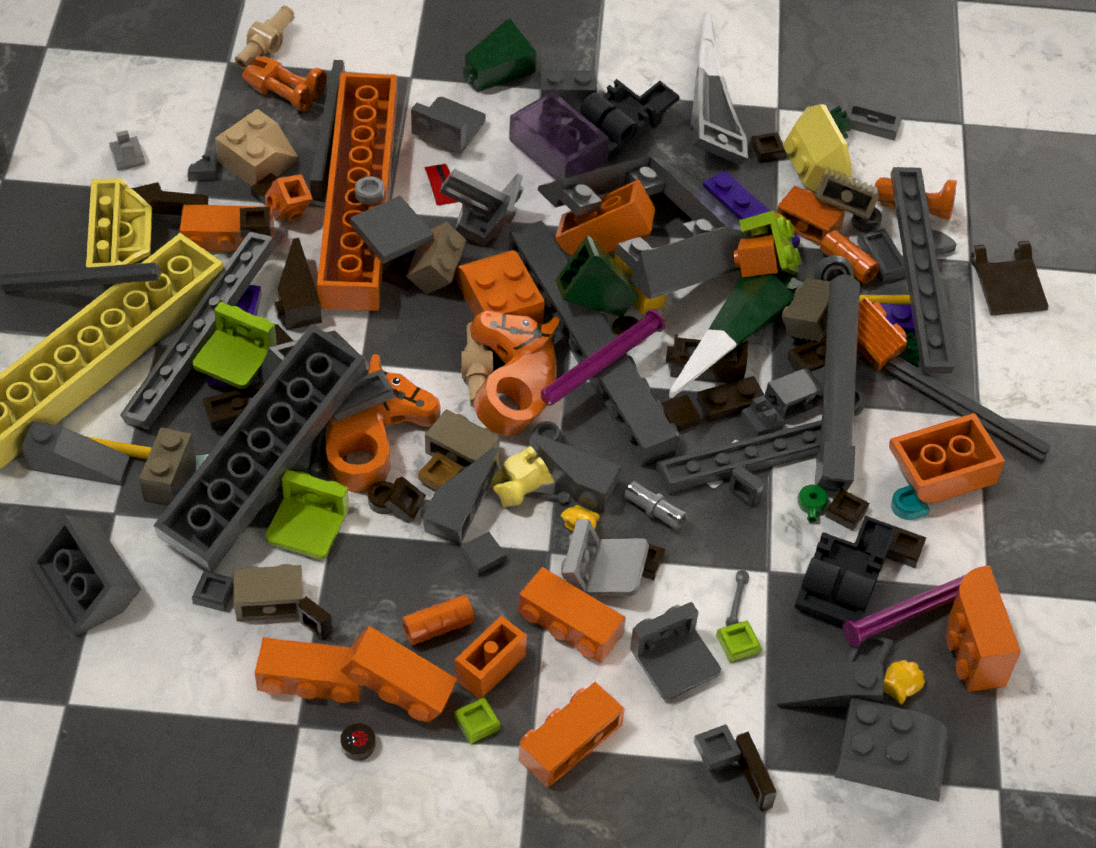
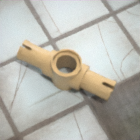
(265, 37)
(475, 364)

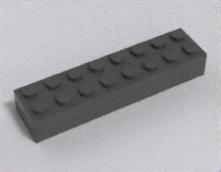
(260, 447)

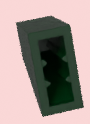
(499, 58)
(596, 280)

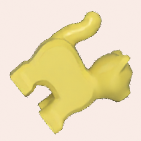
(524, 476)

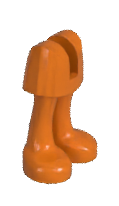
(266, 75)
(939, 203)

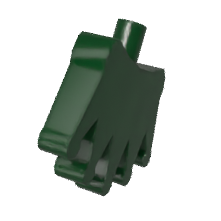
(841, 121)
(911, 352)

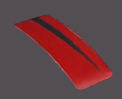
(437, 175)

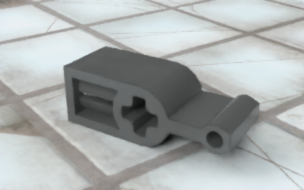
(796, 392)

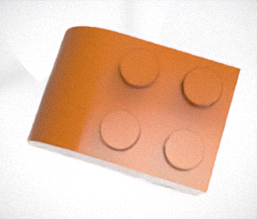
(621, 217)
(500, 286)
(948, 458)
(981, 633)

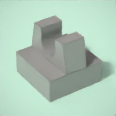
(126, 151)

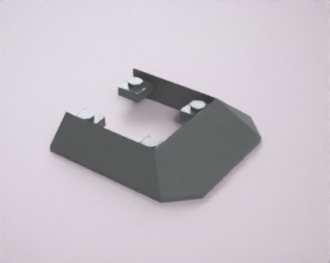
(668, 268)

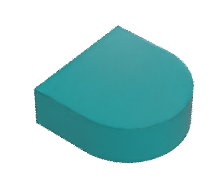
(907, 504)

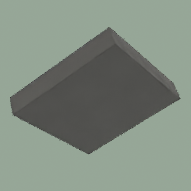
(391, 229)

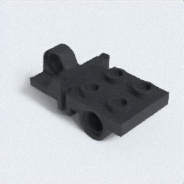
(626, 115)
(845, 573)

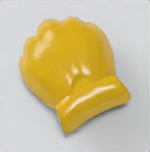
(575, 513)
(903, 680)

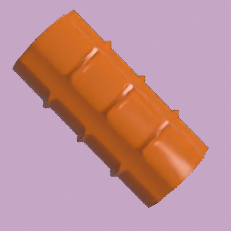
(863, 264)
(438, 619)

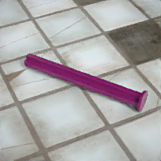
(603, 357)
(901, 612)

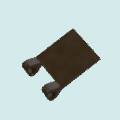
(1010, 284)

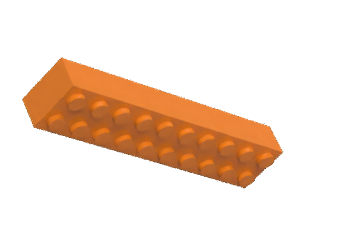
(361, 148)

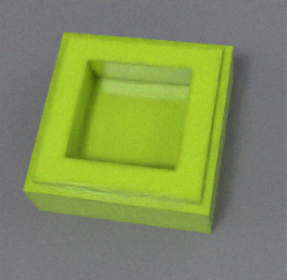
(738, 641)
(477, 720)

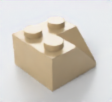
(255, 148)

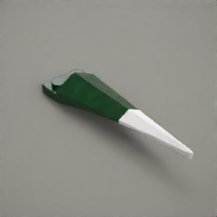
(749, 308)

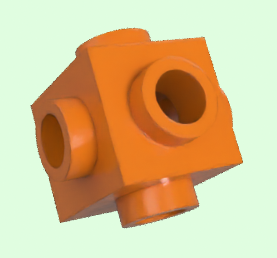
(288, 197)

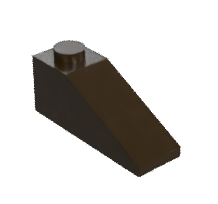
(297, 294)

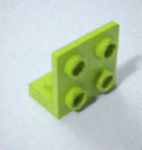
(782, 231)

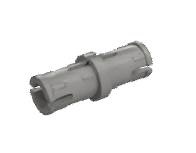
(656, 505)

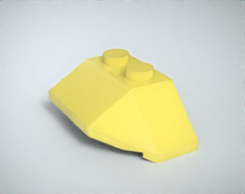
(815, 145)
(117, 224)

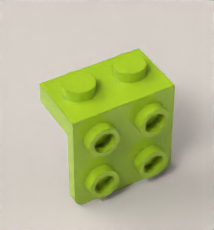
(236, 347)
(308, 514)

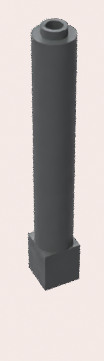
(836, 454)

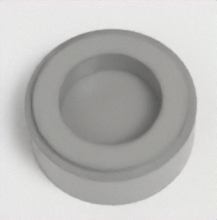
(369, 190)

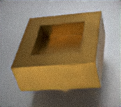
(438, 471)

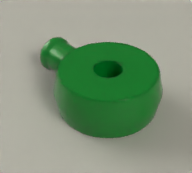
(812, 500)

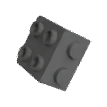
(446, 123)
(483, 228)
(673, 651)

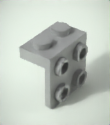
(603, 565)

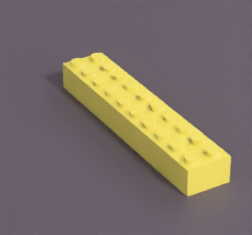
(101, 342)

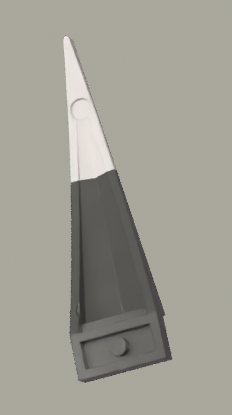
(713, 114)

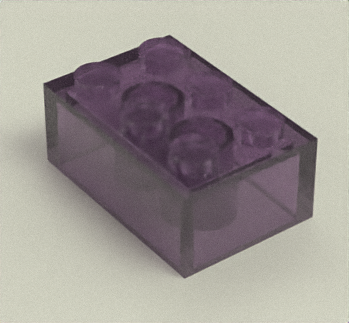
(558, 137)

